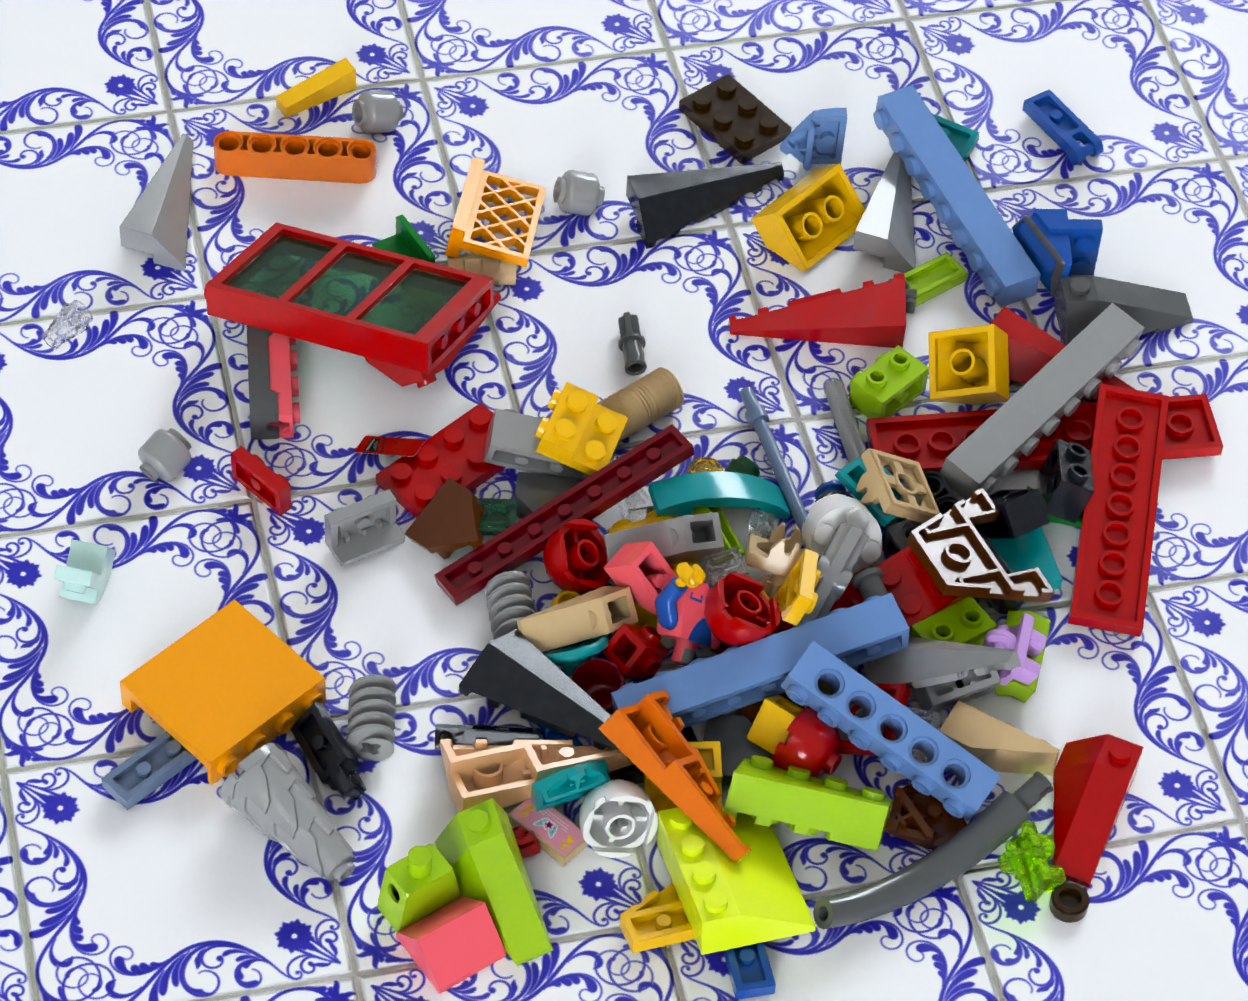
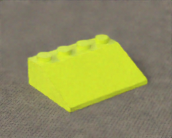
(731, 900)

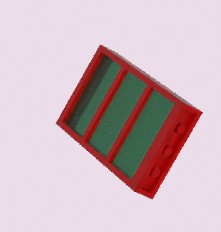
(350, 297)

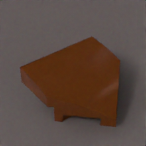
(448, 521)
(921, 819)

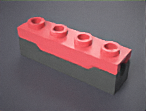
(272, 384)

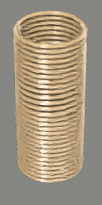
(647, 397)

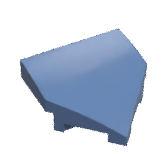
(818, 138)

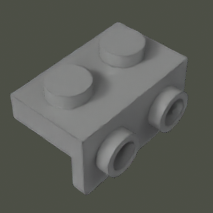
(363, 528)

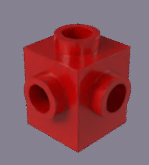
(636, 651)

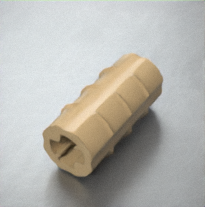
(501, 271)

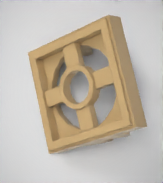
(916, 499)
(774, 554)

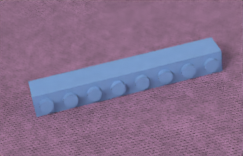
(956, 196)
(759, 668)

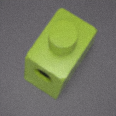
(417, 887)

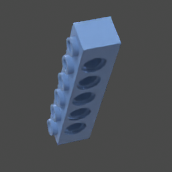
(911, 731)

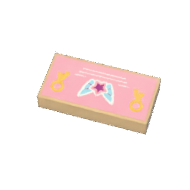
(552, 830)

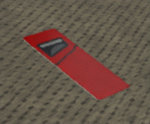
(389, 446)

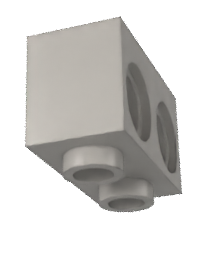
(946, 695)

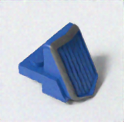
(1059, 244)

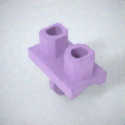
(1023, 640)

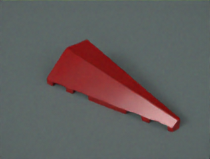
(856, 317)
(1033, 348)

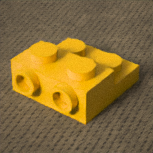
(579, 430)

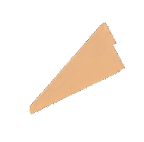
(510, 770)

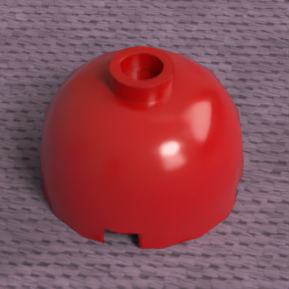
(576, 557)
(739, 611)
(809, 746)

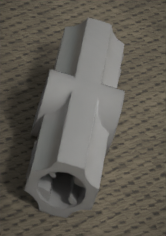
(836, 567)

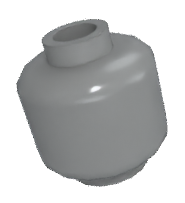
(377, 112)
(578, 193)
(164, 455)

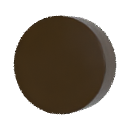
(1069, 902)

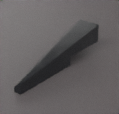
(678, 198)
(523, 678)

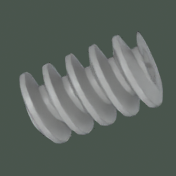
(508, 600)
(372, 717)

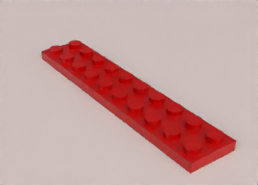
(933, 437)

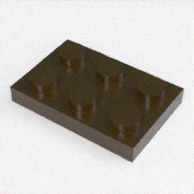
(734, 118)

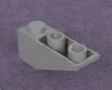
(677, 539)

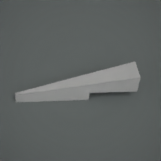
(161, 213)
(888, 220)
(938, 662)

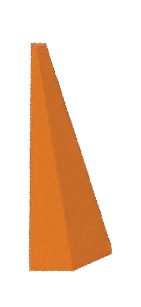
(662, 753)

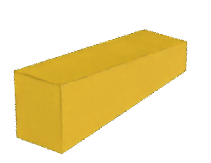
(319, 88)

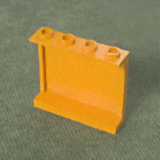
(225, 689)

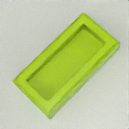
(935, 277)

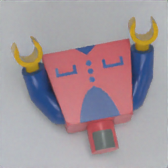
(681, 612)

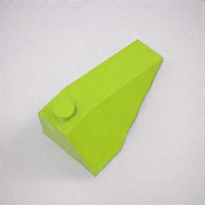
(491, 870)

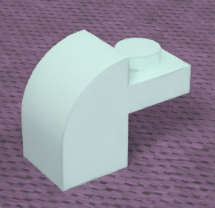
(85, 572)

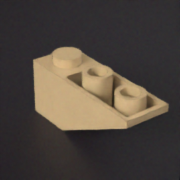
(580, 618)
(998, 742)

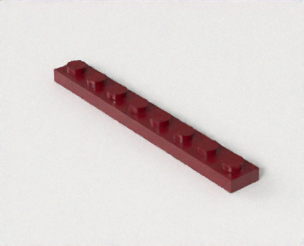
(584, 500)

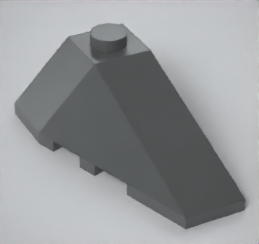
(1086, 297)

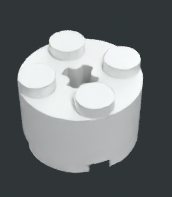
(827, 515)

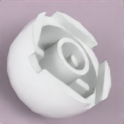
(617, 818)

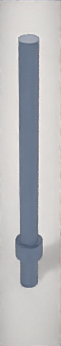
(758, 420)

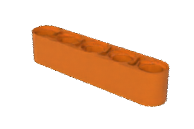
(295, 157)

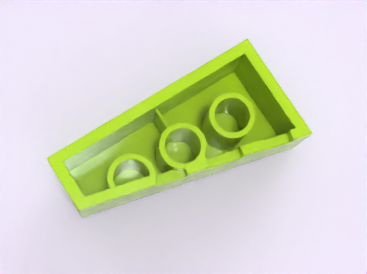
(808, 803)

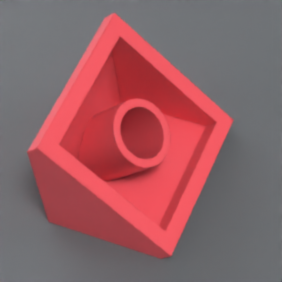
(453, 942)

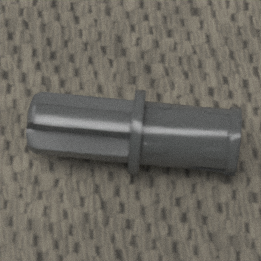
(632, 344)

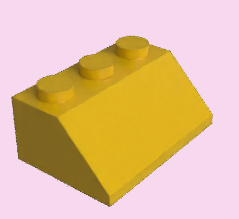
(811, 217)

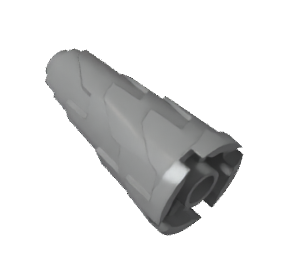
(285, 811)

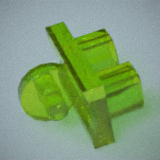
(1028, 860)

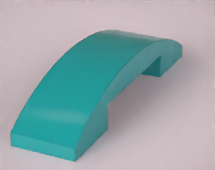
(716, 489)

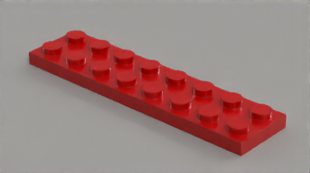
(1121, 513)

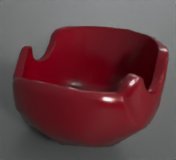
(599, 680)

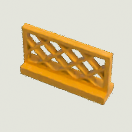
(473, 208)

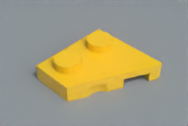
(797, 591)
(656, 921)

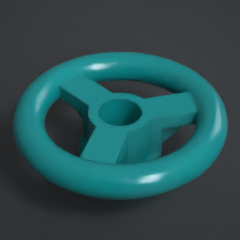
(577, 653)

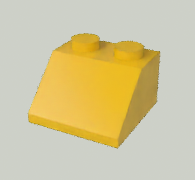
(969, 365)

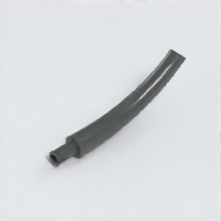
(940, 865)

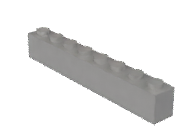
(1042, 402)

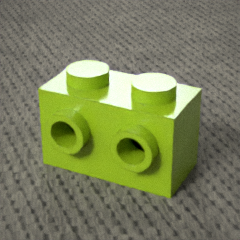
(888, 384)
(958, 623)

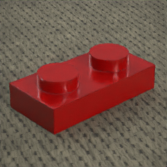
(261, 480)

